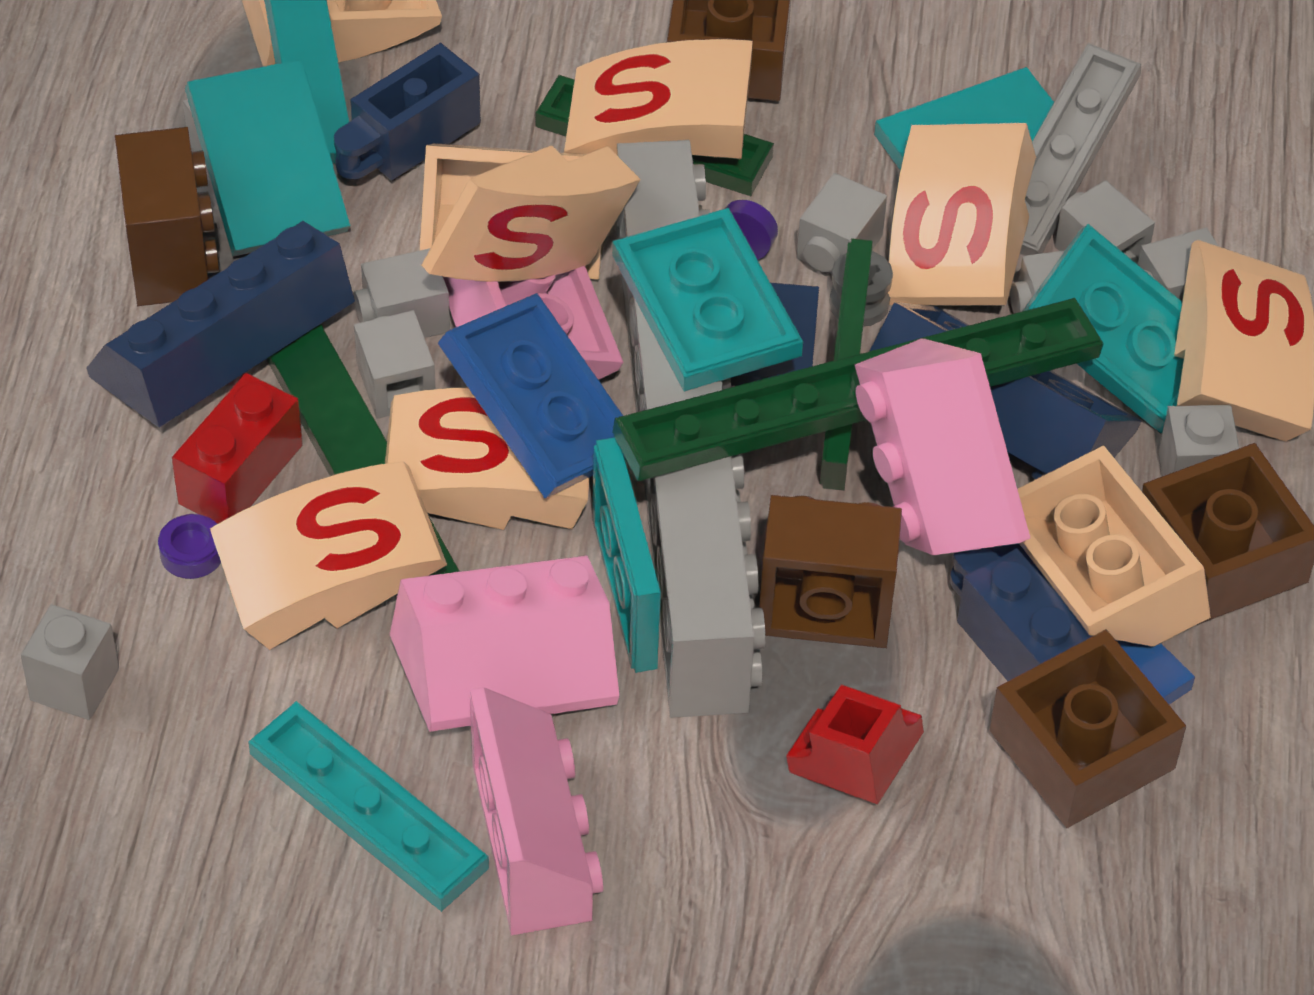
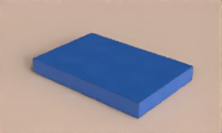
(534, 390)

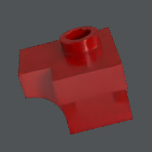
(856, 744)

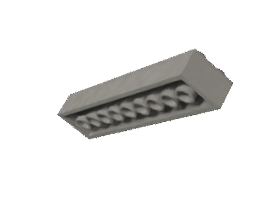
(694, 513)

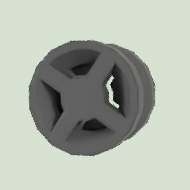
(878, 287)

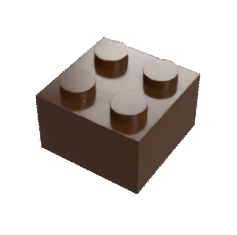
(752, 20)
(165, 213)
(1238, 526)
(829, 570)
(1087, 728)

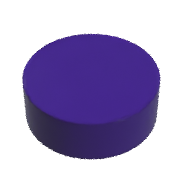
(756, 225)
(188, 546)

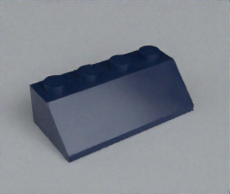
(226, 325)
(1041, 415)

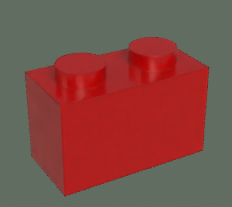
(237, 449)

